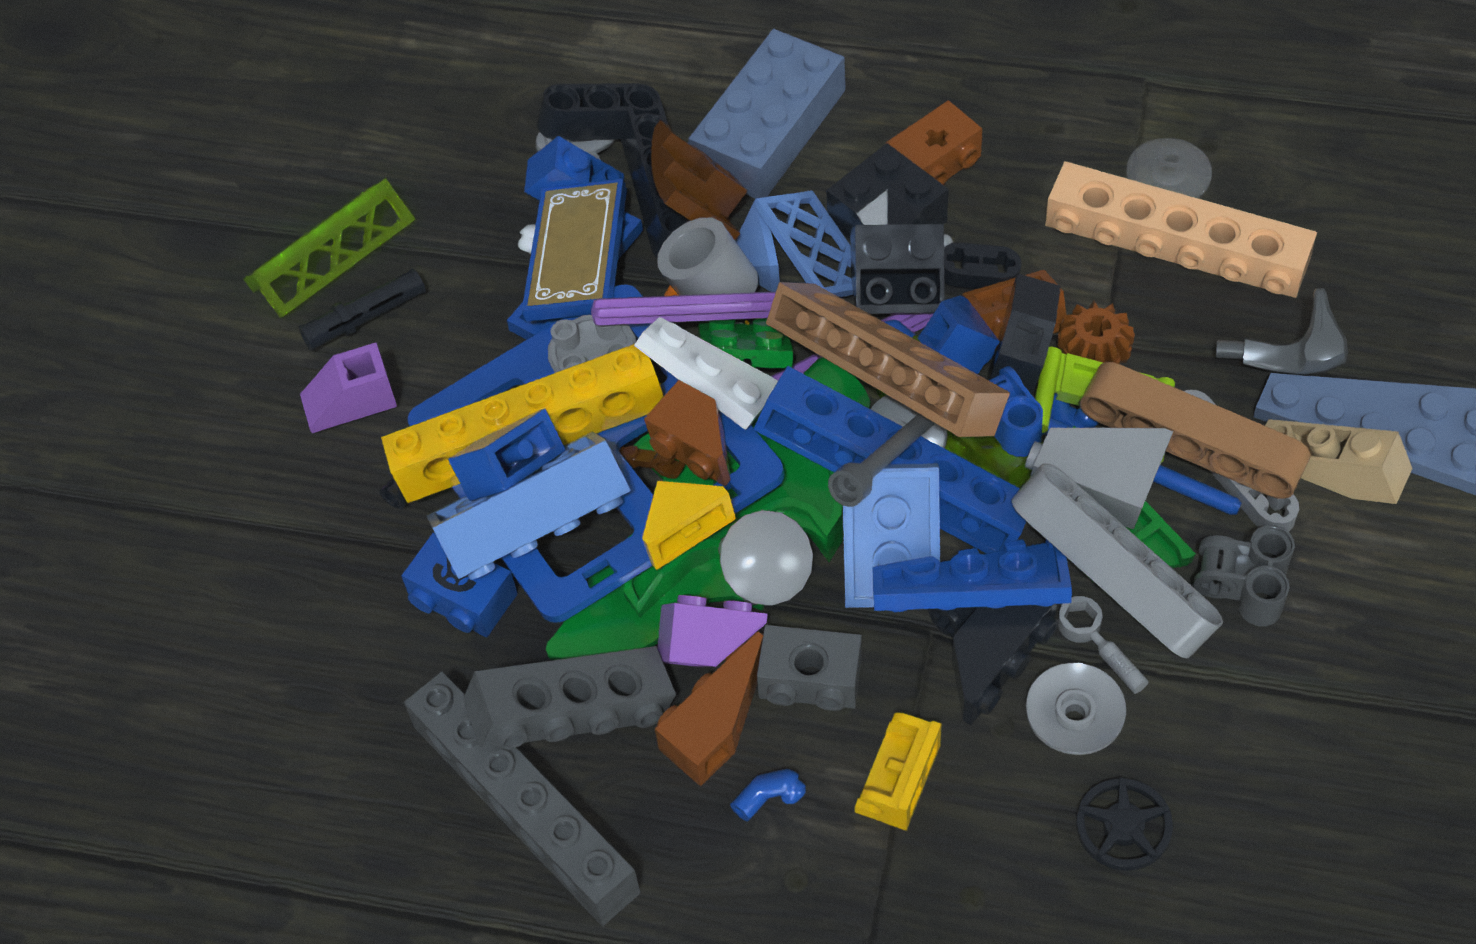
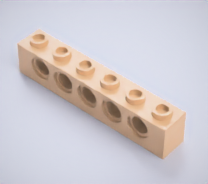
(1180, 229)

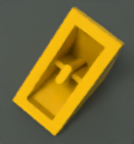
(683, 517)

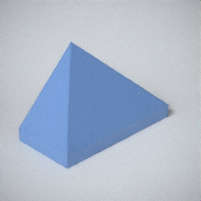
(758, 245)

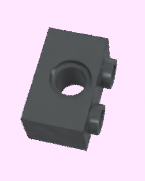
(793, 649)

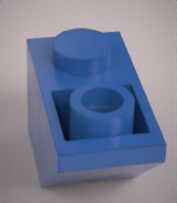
(565, 164)
(960, 334)

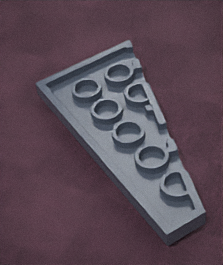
(1431, 419)

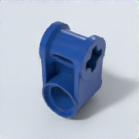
(1019, 411)

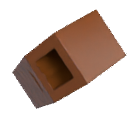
(710, 721)

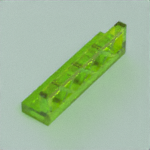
(319, 235)

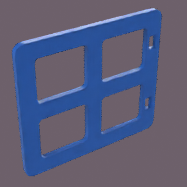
(565, 596)

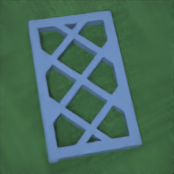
(824, 224)

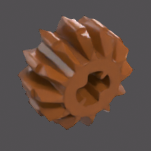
(1096, 334)

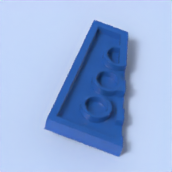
(972, 579)

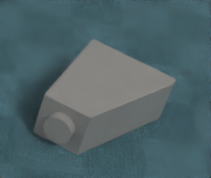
(1107, 463)

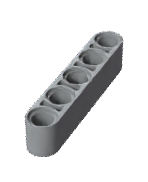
(1117, 560)

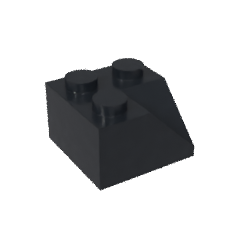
(885, 192)

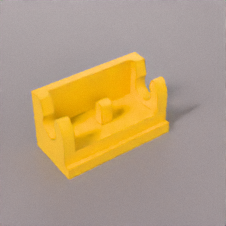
(900, 770)

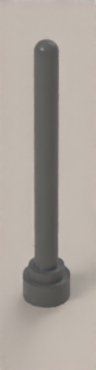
(854, 480)

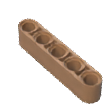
(1200, 429)

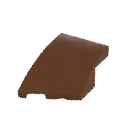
(692, 180)

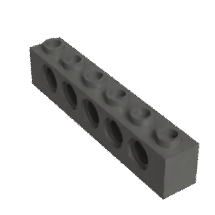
(525, 803)

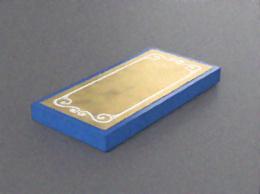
(574, 249)

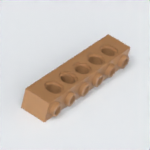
(888, 359)

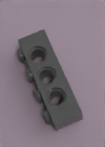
(568, 697)

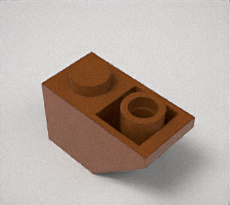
(691, 428)

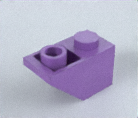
(348, 389)
(702, 634)

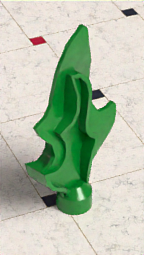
(632, 612)

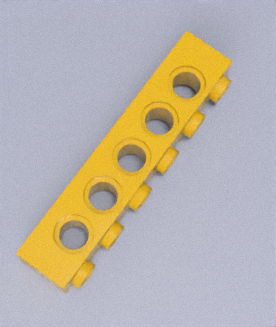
(576, 399)

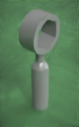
(1107, 650)

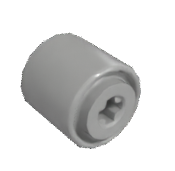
(705, 260)

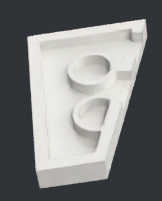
(734, 385)

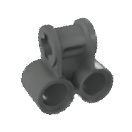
(1248, 572)

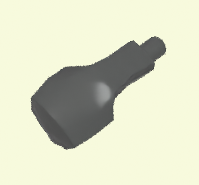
(1314, 353)

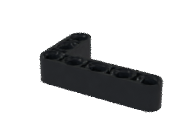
(611, 113)

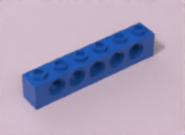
(842, 431)

